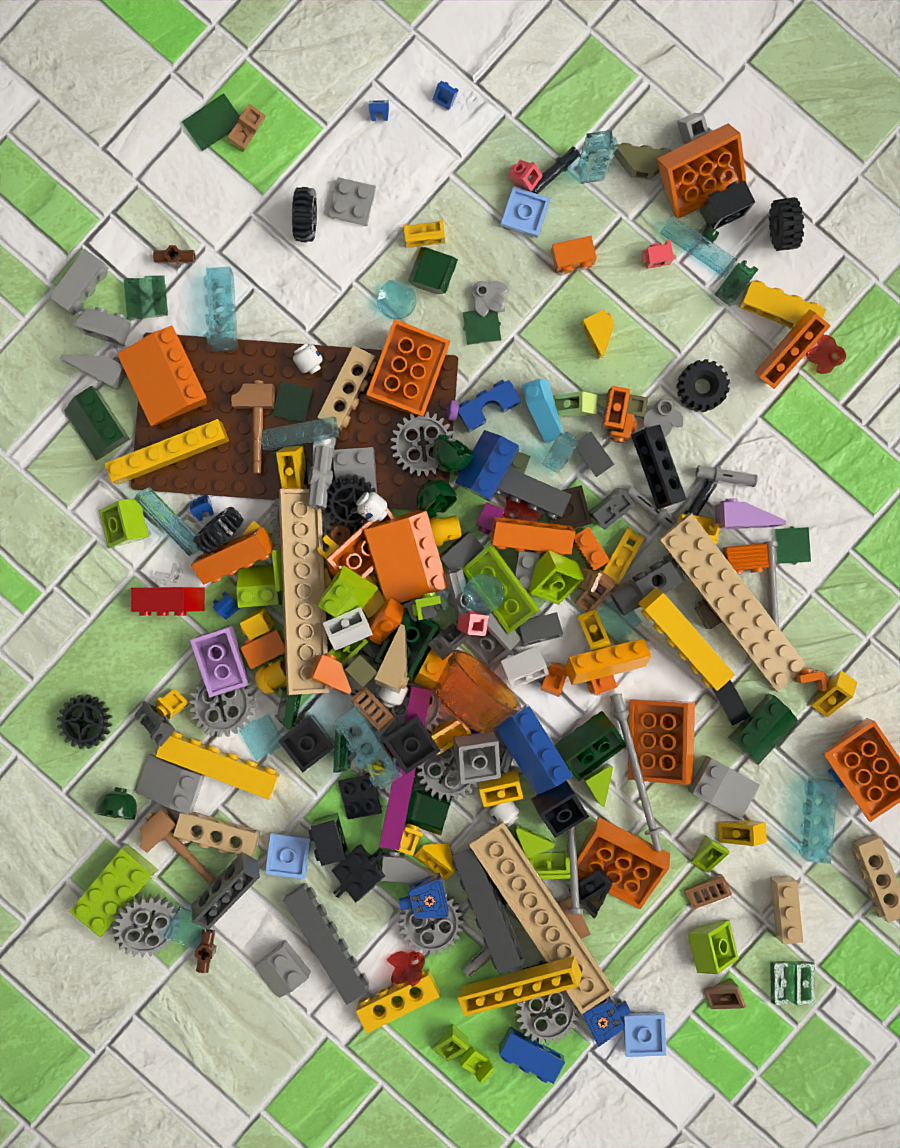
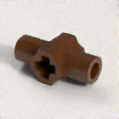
(184, 256)
(204, 960)

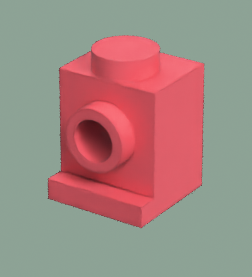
(520, 172)
(658, 255)
(473, 623)

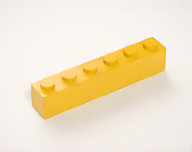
(166, 452)
(686, 639)
(219, 765)
(520, 986)

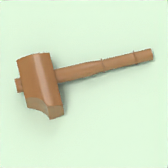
(255, 397)
(159, 827)

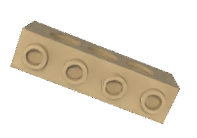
(356, 358)
(248, 836)
(862, 851)

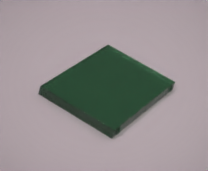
(212, 122)

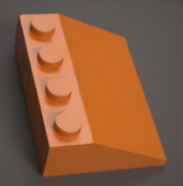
(702, 168)
(407, 368)
(162, 376)
(405, 557)
(663, 740)
(867, 768)
(625, 859)

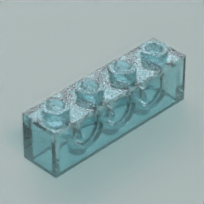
(596, 156)
(221, 278)
(560, 452)
(378, 777)
(826, 809)

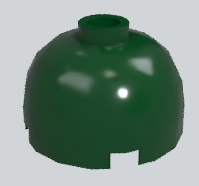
(451, 454)
(435, 496)
(117, 804)

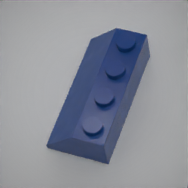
(533, 751)

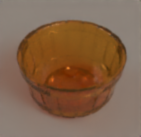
(475, 693)

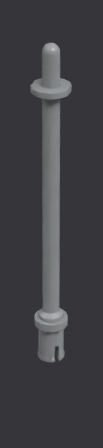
(622, 715)

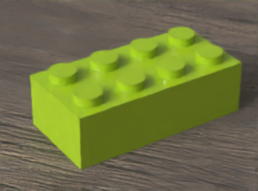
(113, 887)

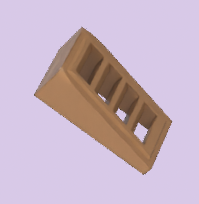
(591, 580)
(605, 585)
(363, 700)
(725, 892)

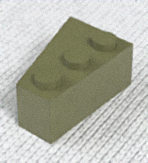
(360, 672)

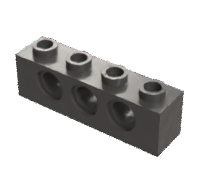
(225, 891)

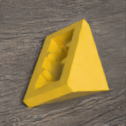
(445, 731)
(437, 858)

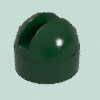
(710, 233)

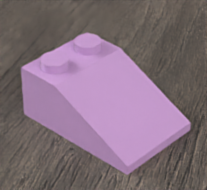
(741, 515)
(220, 660)

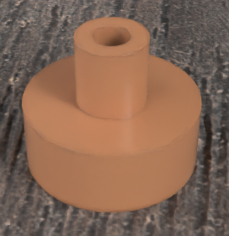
(339, 533)

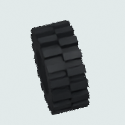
(786, 224)
(716, 379)

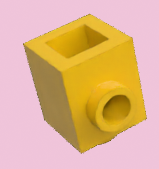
(256, 623)

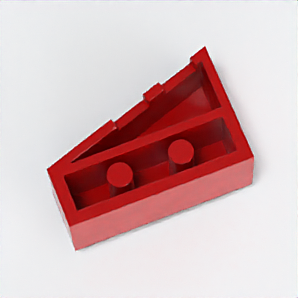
(166, 600)

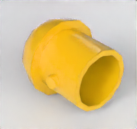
(445, 529)
(272, 677)

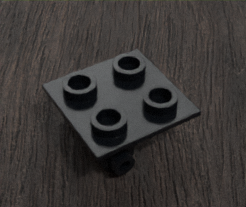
(359, 797)

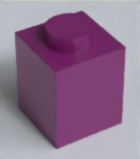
(486, 517)

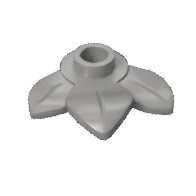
(491, 299)
(666, 419)

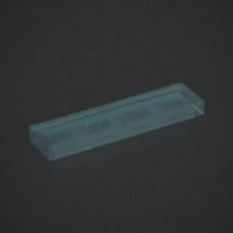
(698, 246)
(300, 433)
(167, 520)

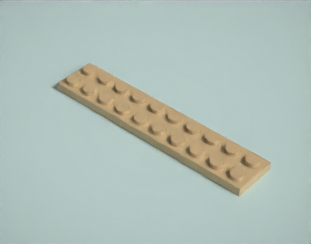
(302, 589)
(732, 602)
(539, 912)

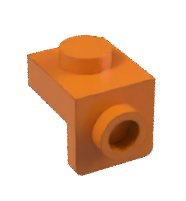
(624, 435)
(809, 675)
(554, 681)

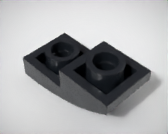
(731, 703)

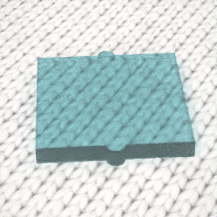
(616, 623)
(261, 737)
(183, 930)

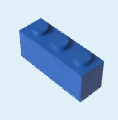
(531, 1056)

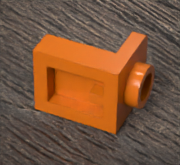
(601, 685)

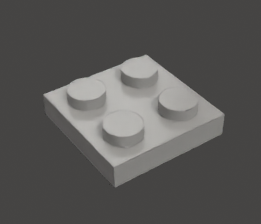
(352, 201)

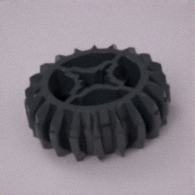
(304, 214)
(342, 498)
(218, 530)
(86, 714)

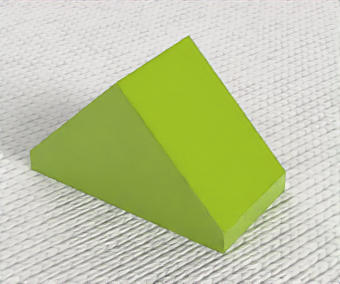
(345, 653)
(599, 783)
(533, 842)
(709, 854)
(452, 1043)

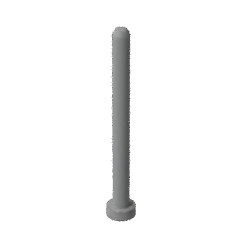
(772, 581)
(573, 873)

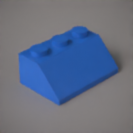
(489, 465)

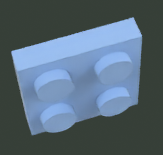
(525, 212)
(288, 855)
(644, 1034)

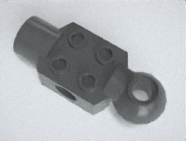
(632, 592)

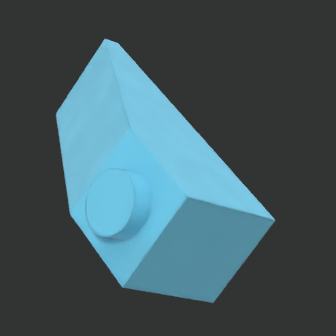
(543, 408)

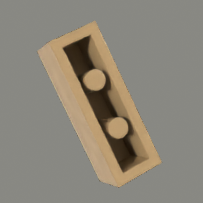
(786, 909)

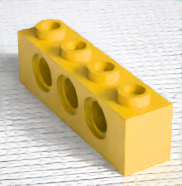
(374, 1019)

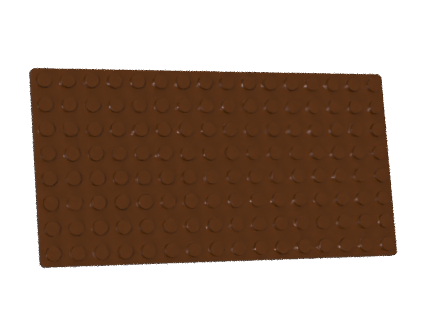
(229, 466)

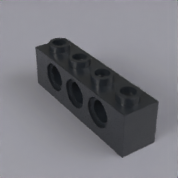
(658, 466)

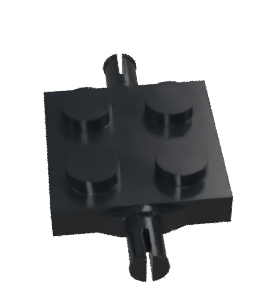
(358, 873)

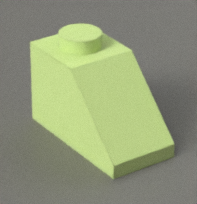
(576, 404)

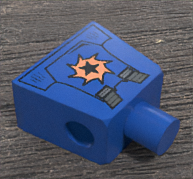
(426, 898)
(605, 1019)

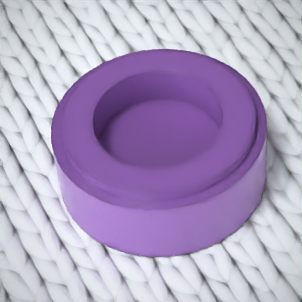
(452, 410)

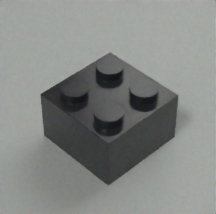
(727, 205)
(307, 743)
(411, 744)
(559, 808)
(329, 839)

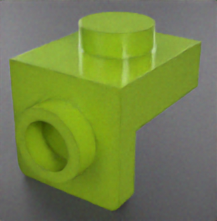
(427, 600)
(477, 1064)

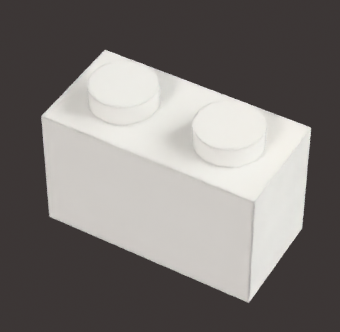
(347, 628)
(524, 667)

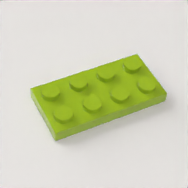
(517, 604)

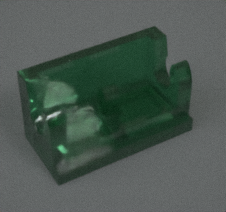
(735, 283)

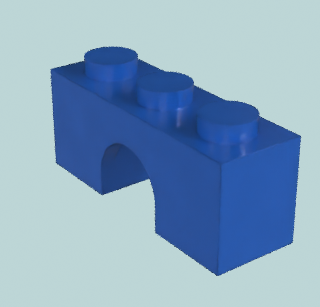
(502, 395)

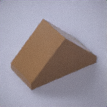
(725, 996)

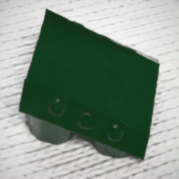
(432, 271)
(288, 709)
(427, 811)

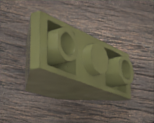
(639, 161)

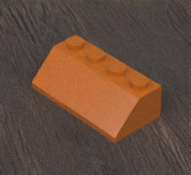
(355, 552)

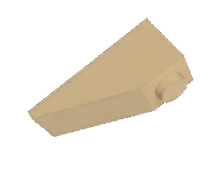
(393, 669)

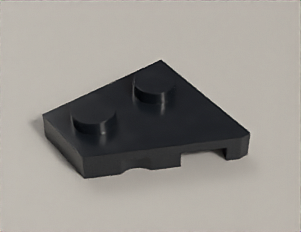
(593, 890)

